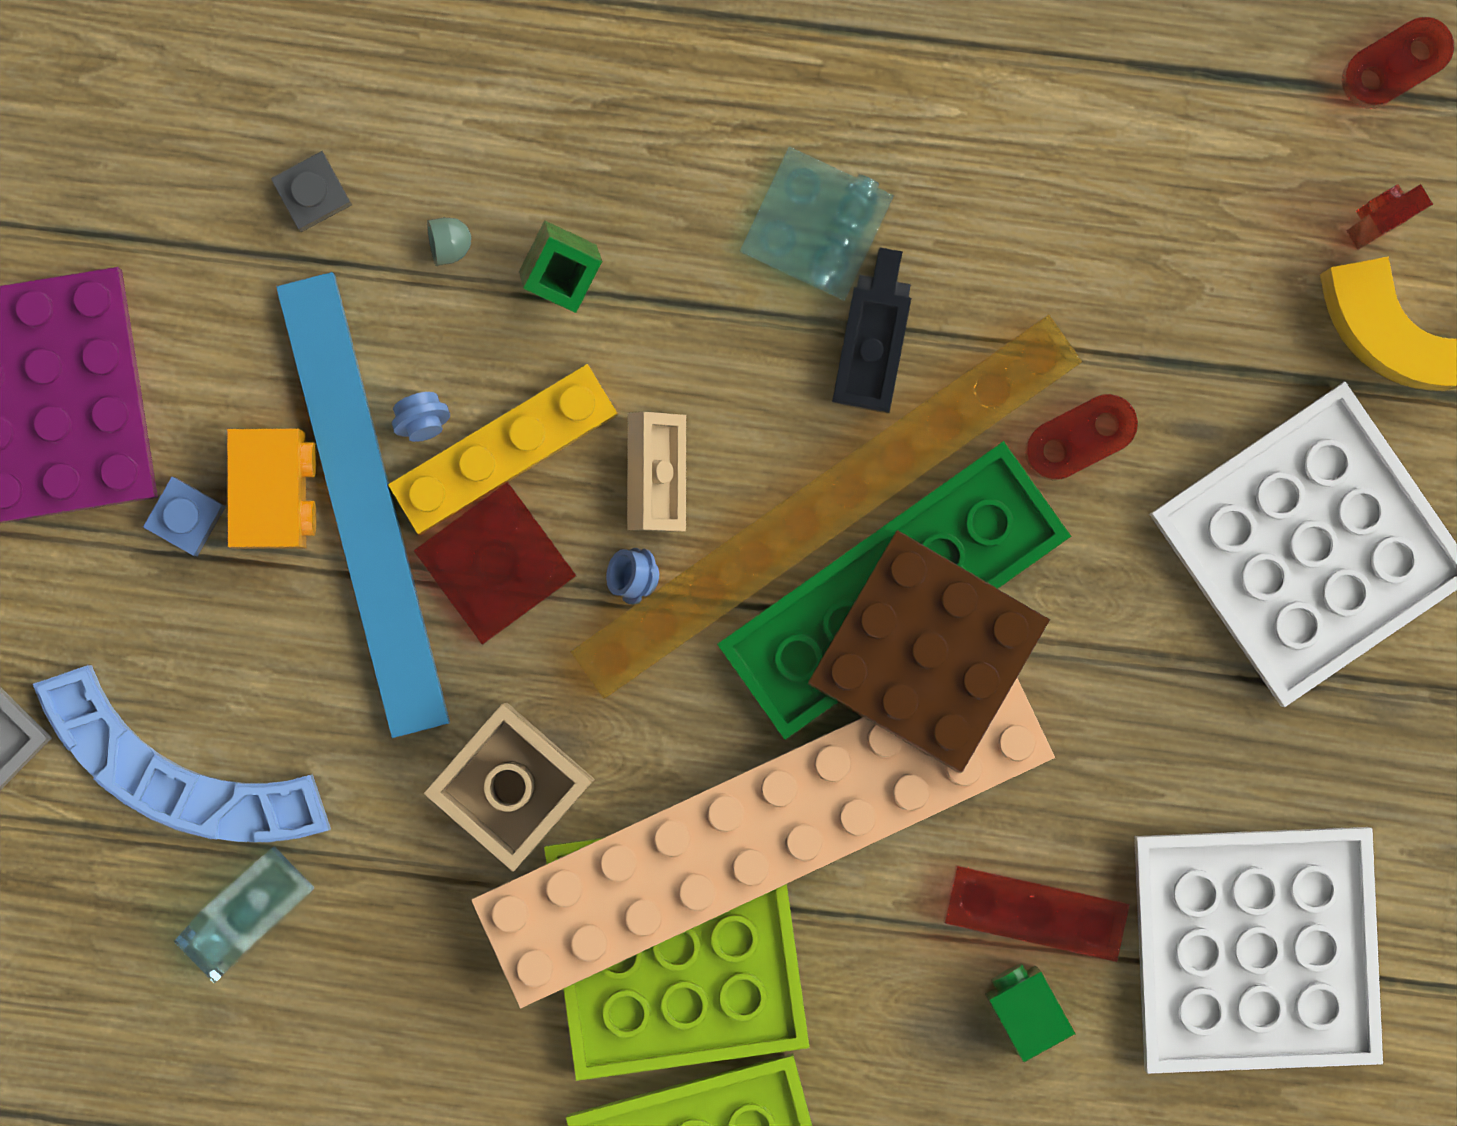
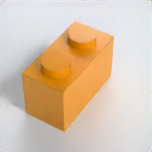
(269, 488)

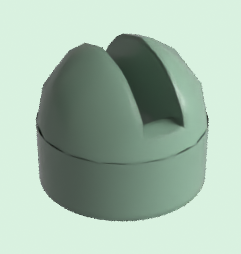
(448, 240)

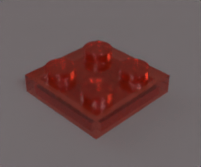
(495, 563)

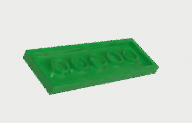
(979, 519)

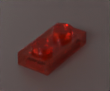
(1387, 213)

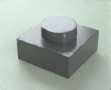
(311, 191)

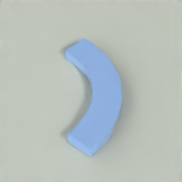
(164, 789)

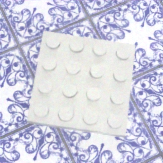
(1312, 544)
(1258, 950)

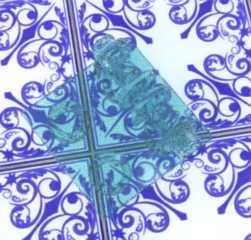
(817, 223)

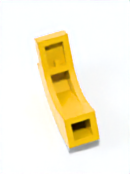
(1378, 331)

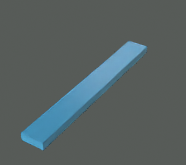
(363, 505)

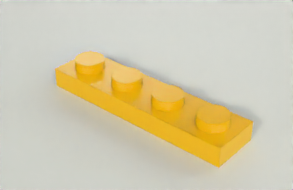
(503, 449)

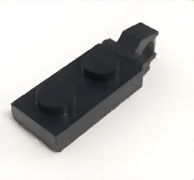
(874, 337)

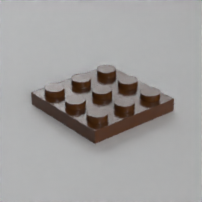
(928, 652)

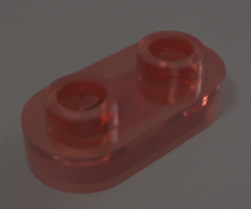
(1395, 63)
(1080, 438)

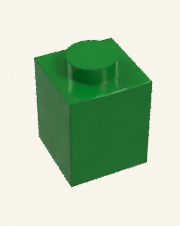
(560, 266)
(1028, 1011)

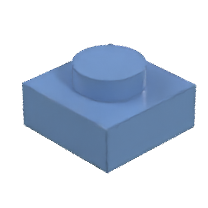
(184, 516)

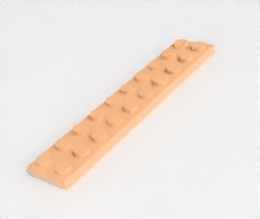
(735, 846)

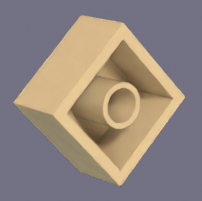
(509, 786)

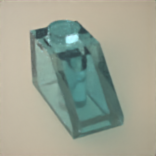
(243, 914)

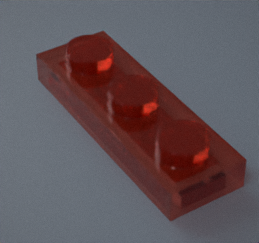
(1036, 913)

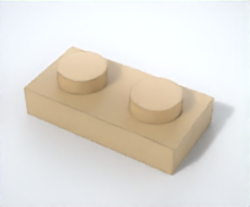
(656, 472)

